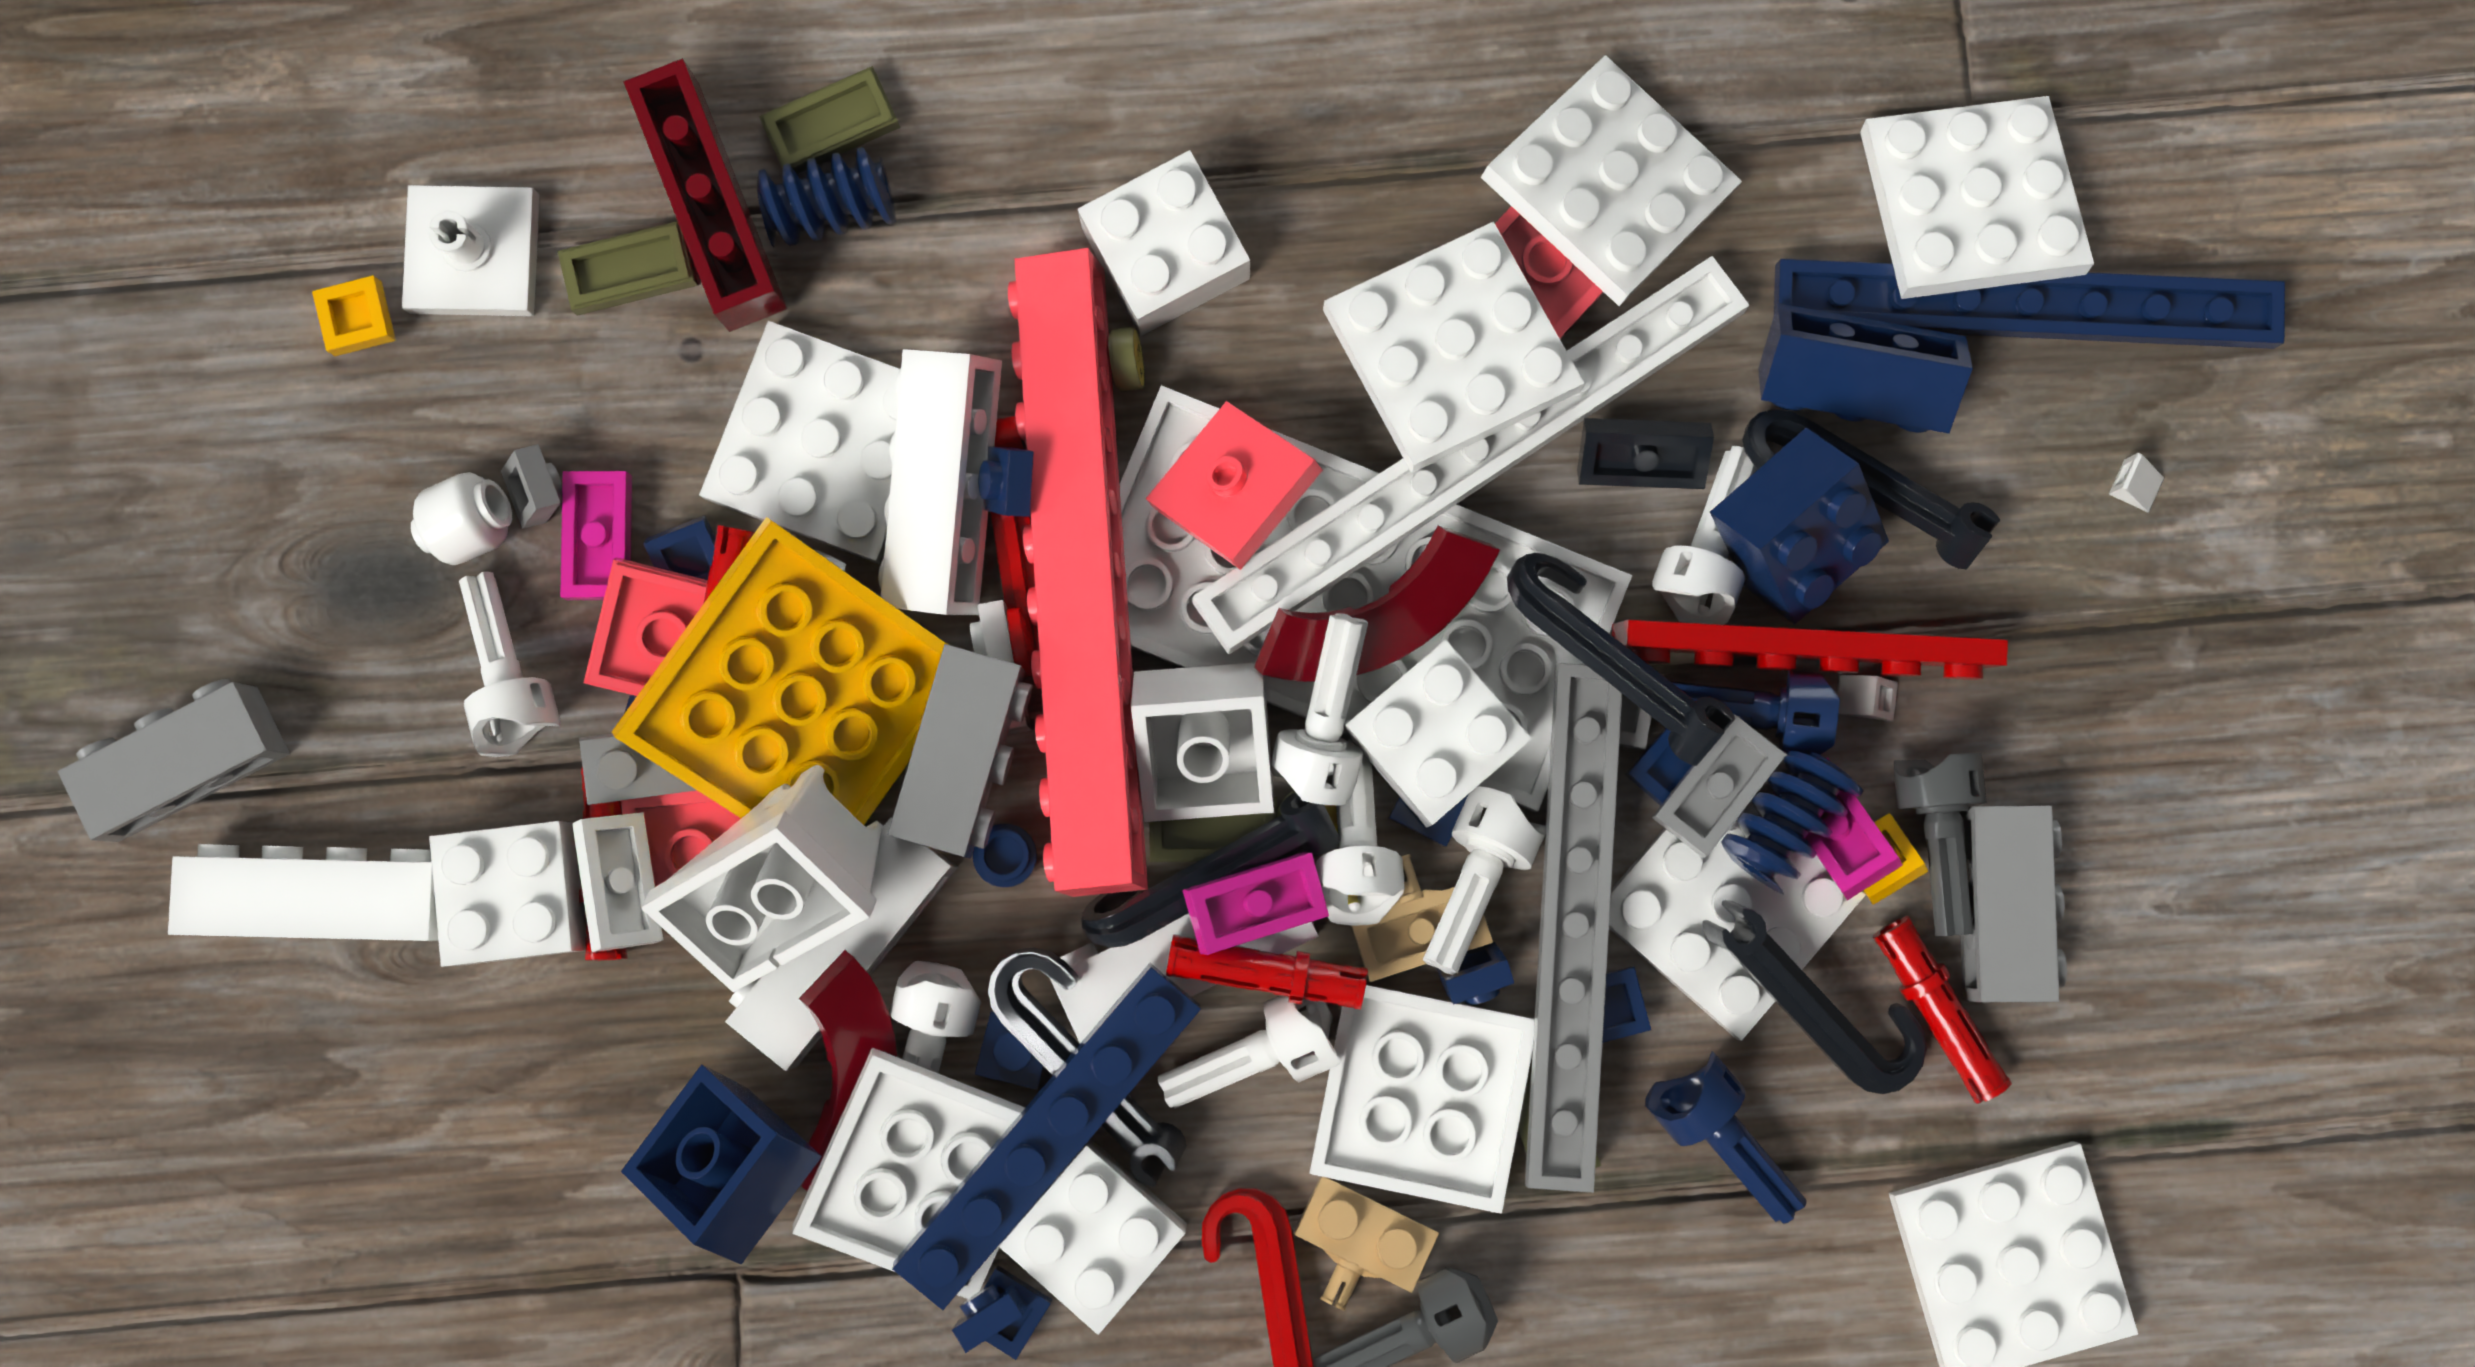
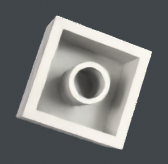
(1165, 243)
(1436, 733)
(1202, 742)
(507, 893)
(1094, 1236)

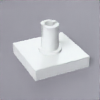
(470, 250)

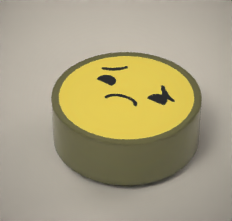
(1126, 359)

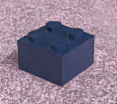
(1801, 525)
(720, 1165)

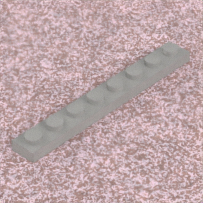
(1573, 931)

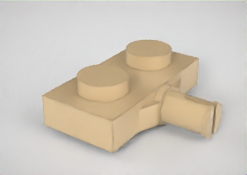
(1407, 929)
(1363, 1240)

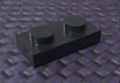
(1645, 453)

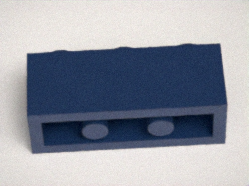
(1864, 369)

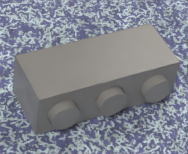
(960, 752)
(172, 760)
(2012, 905)

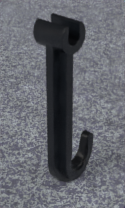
(1958, 531)
(1692, 723)
(1299, 828)
(1814, 1011)
(1148, 1142)

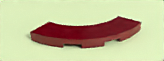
(1398, 622)
(851, 1024)

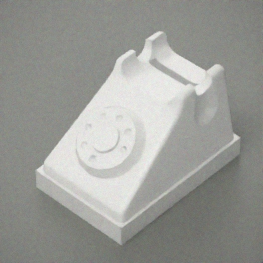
(772, 884)

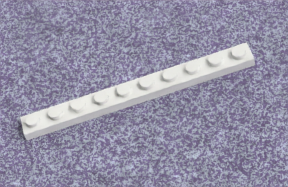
(1402, 501)

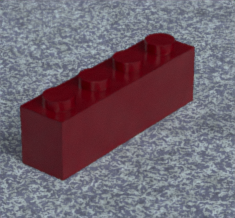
(705, 195)

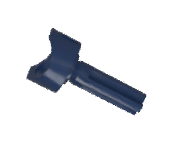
(1765, 710)
(1705, 1109)

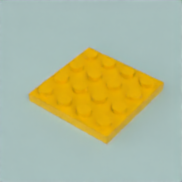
(787, 675)

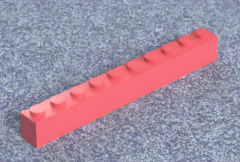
(1078, 576)

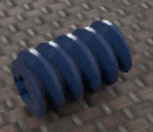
(825, 198)
(1789, 817)

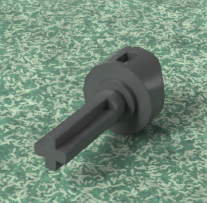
(1941, 795)
(1425, 1326)

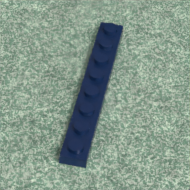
(2062, 308)

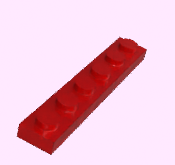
(1837, 650)

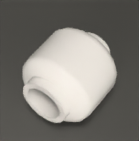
(461, 518)

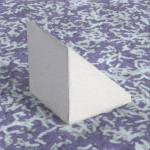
(2137, 482)
(1867, 696)

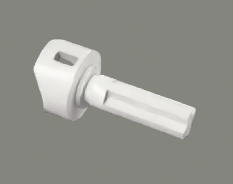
(1694, 571)
(508, 702)
(1318, 751)
(1495, 842)
(1358, 863)
(935, 1005)
(1290, 1037)

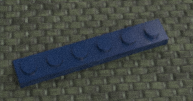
(1046, 1136)

